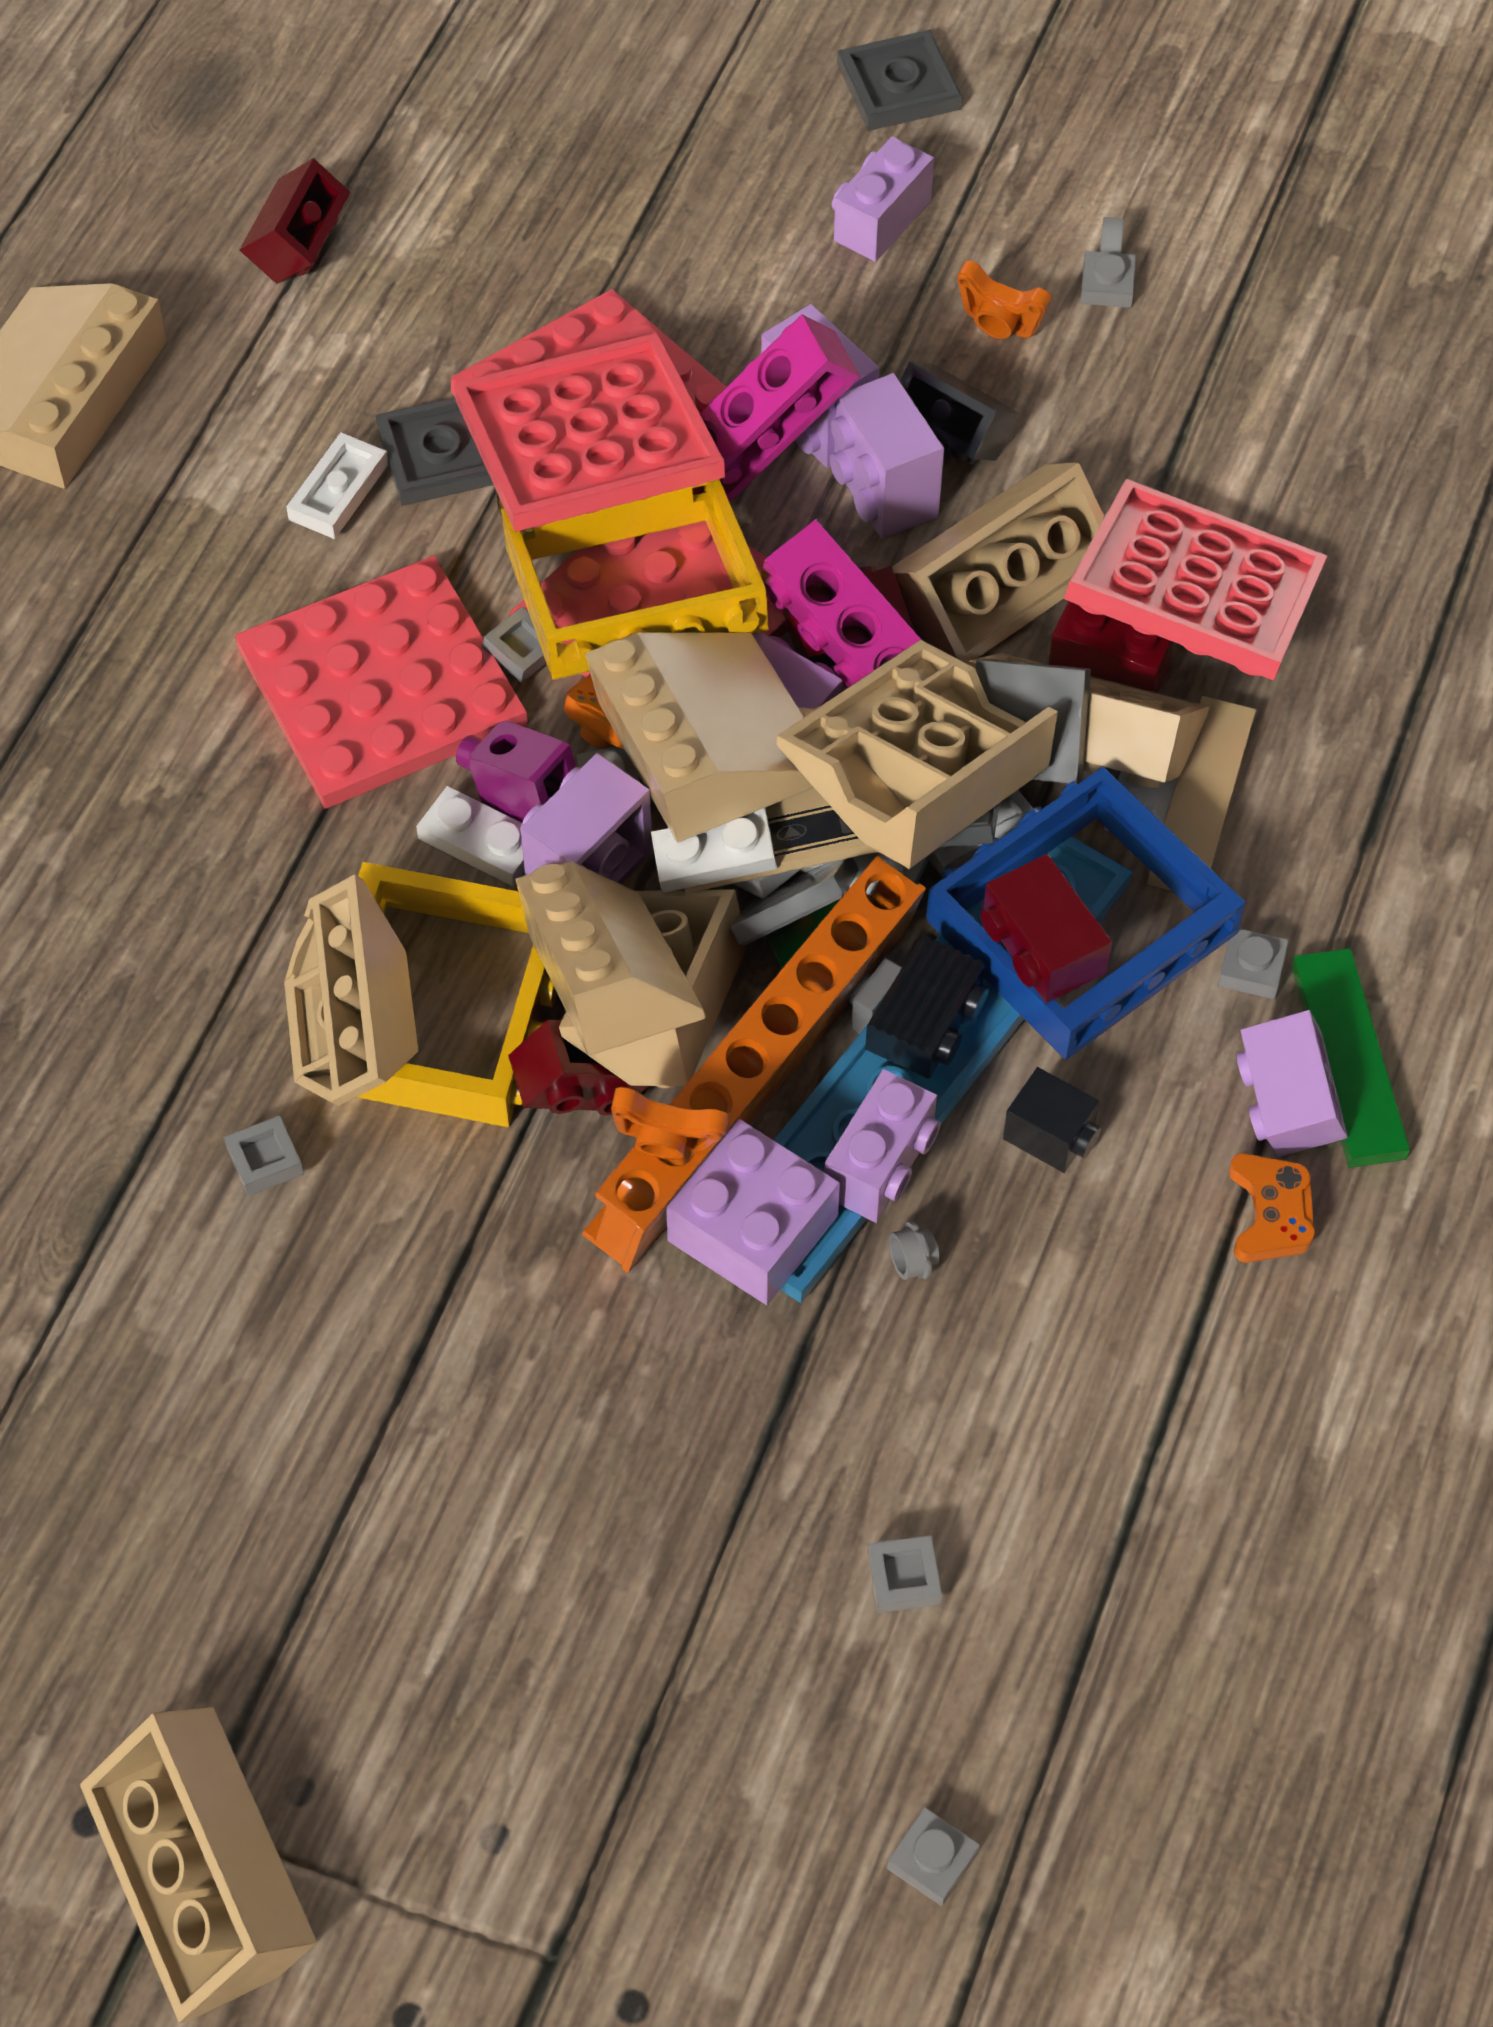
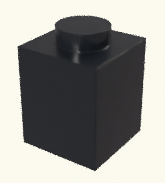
(1052, 1120)

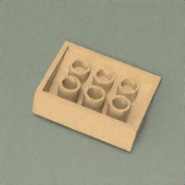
(69, 370)
(699, 724)

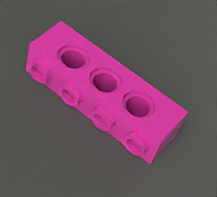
(776, 400)
(817, 559)

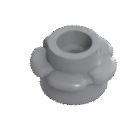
(913, 1251)

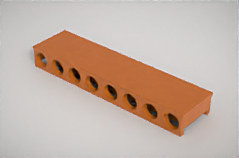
(761, 1051)

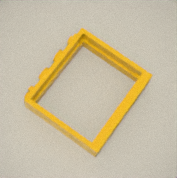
(725, 611)
(480, 904)

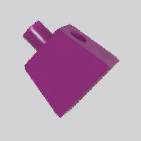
(515, 767)

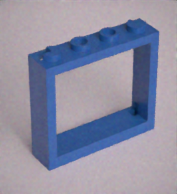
(1099, 796)

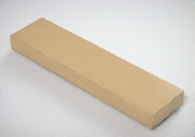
(1208, 780)

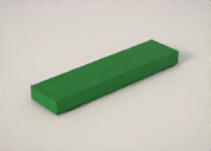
(1335, 997)

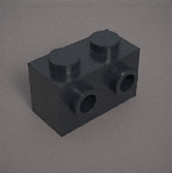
(958, 413)

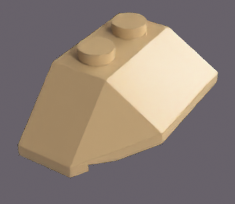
(348, 996)

